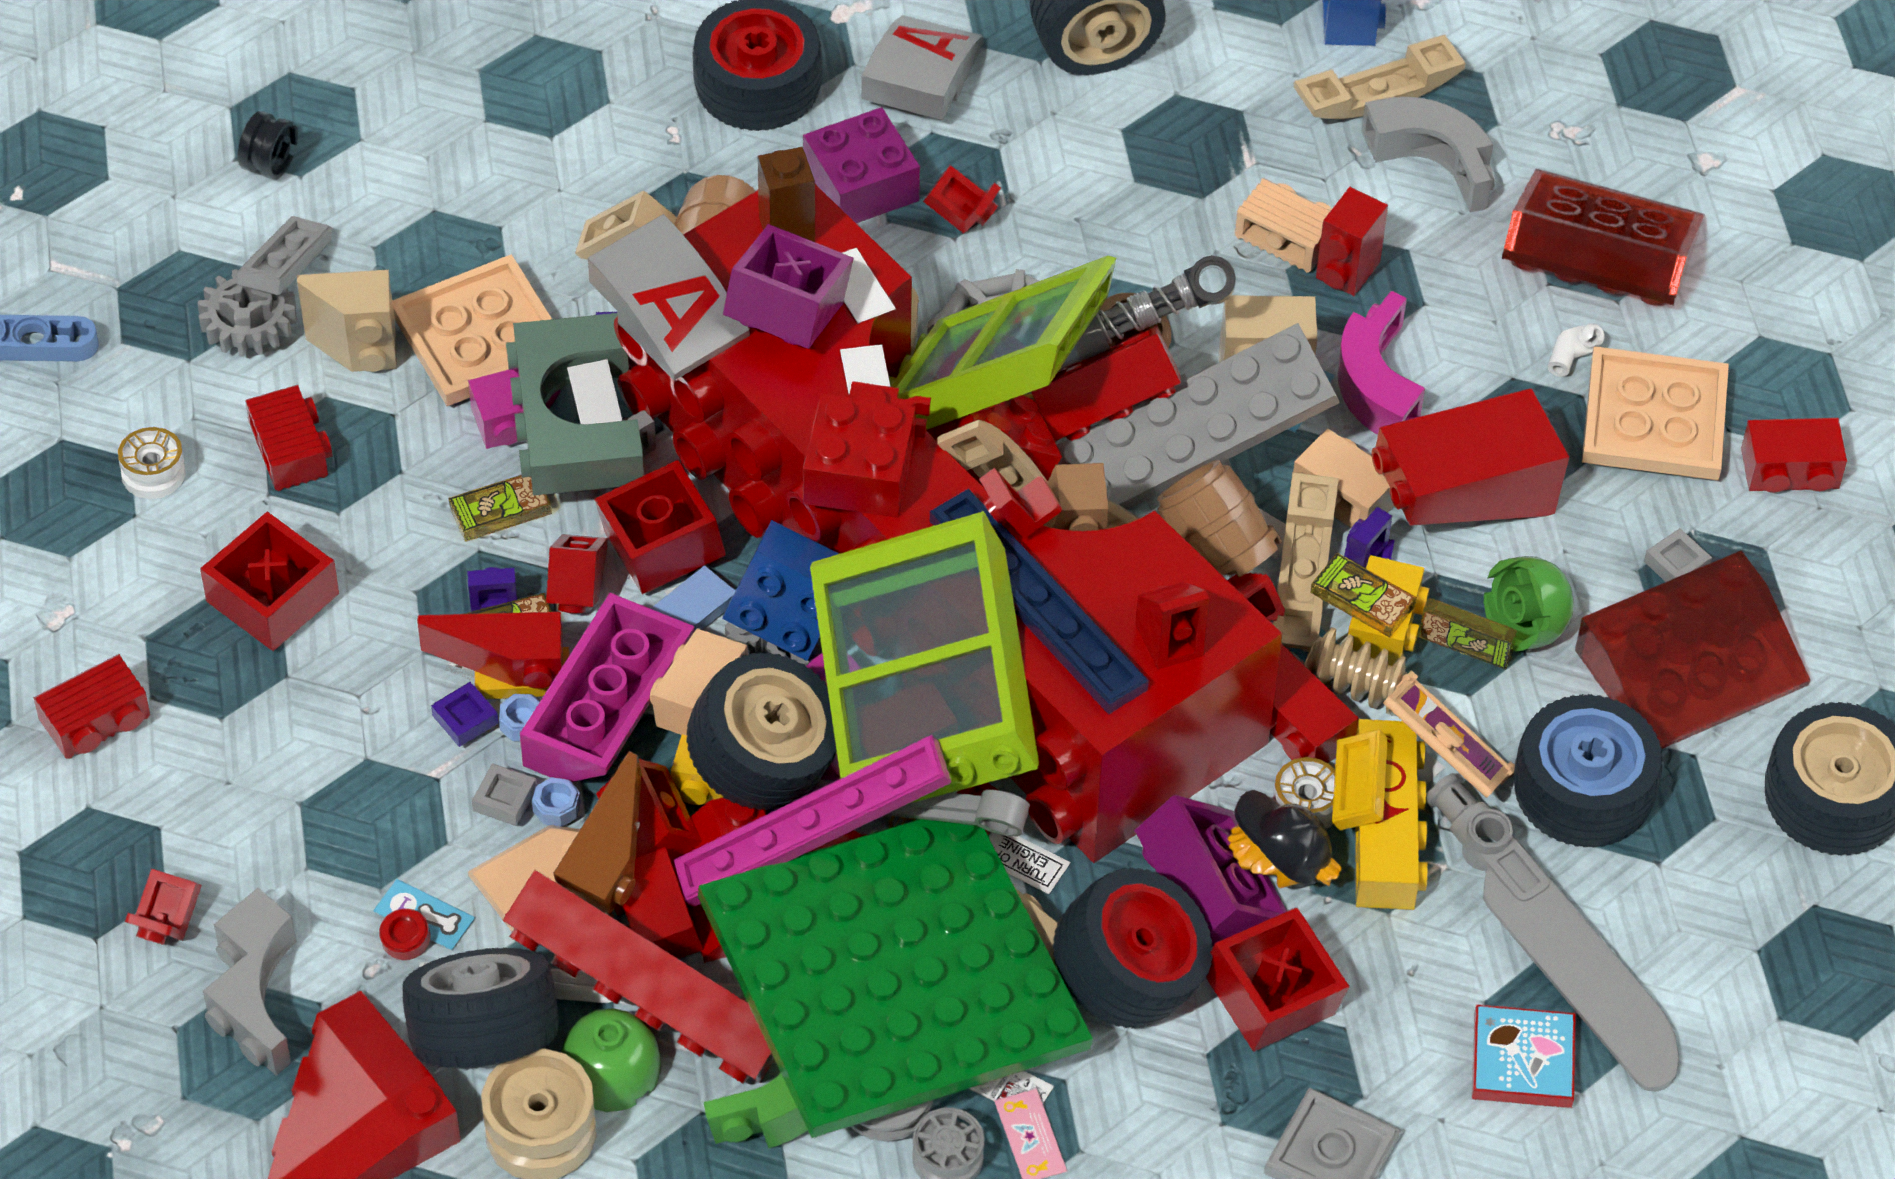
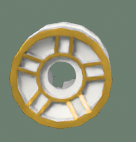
(151, 462)
(1308, 778)

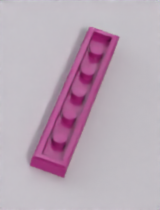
(818, 817)

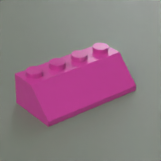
(601, 690)

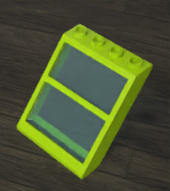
(1003, 343)
(926, 646)

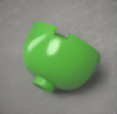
(1530, 598)
(616, 1055)

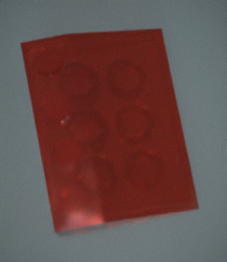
(1602, 237)
(1694, 649)

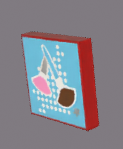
(1523, 1056)

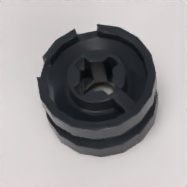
(267, 145)

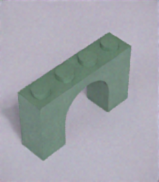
(559, 452)

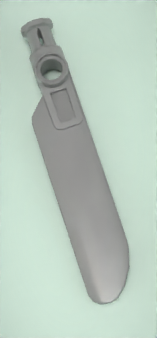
(1561, 940)

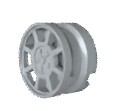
(946, 1146)

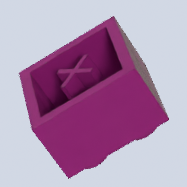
(863, 165)
(787, 286)

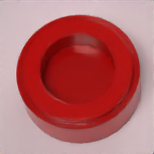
(404, 934)

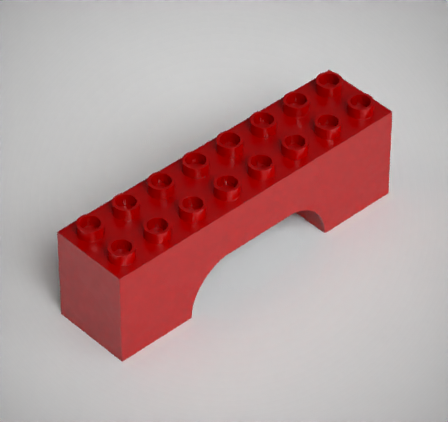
(1097, 772)

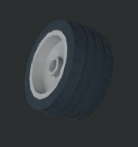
(480, 1007)

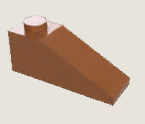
(603, 854)

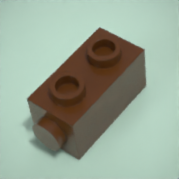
(787, 192)

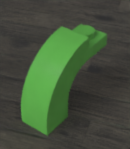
(759, 1110)

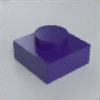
(1369, 536)
(491, 587)
(464, 714)

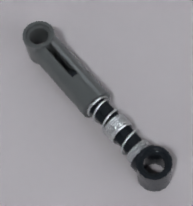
(1148, 308)

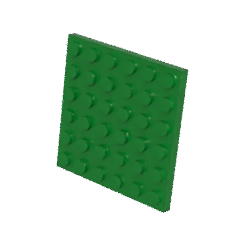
(892, 971)

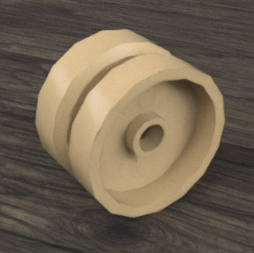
(539, 1115)

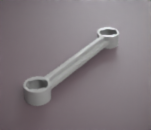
(992, 811)

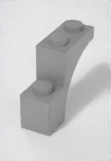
(251, 944)

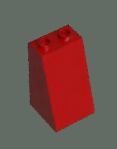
(1474, 462)

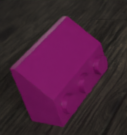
(1191, 848)

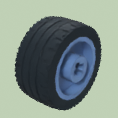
(1587, 770)

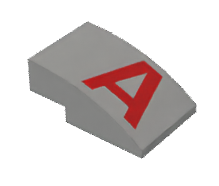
(919, 66)
(665, 297)

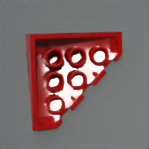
(361, 1103)

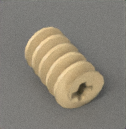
(1355, 669)

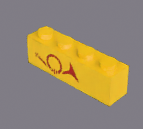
(1387, 850)

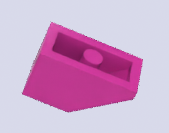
(494, 407)

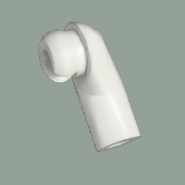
(1574, 344)

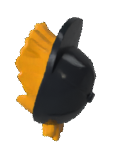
(1281, 841)

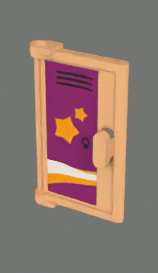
(1448, 735)

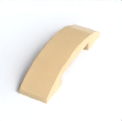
(1422, 70)
(987, 447)
(1304, 557)

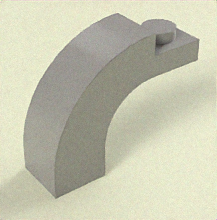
(1435, 132)

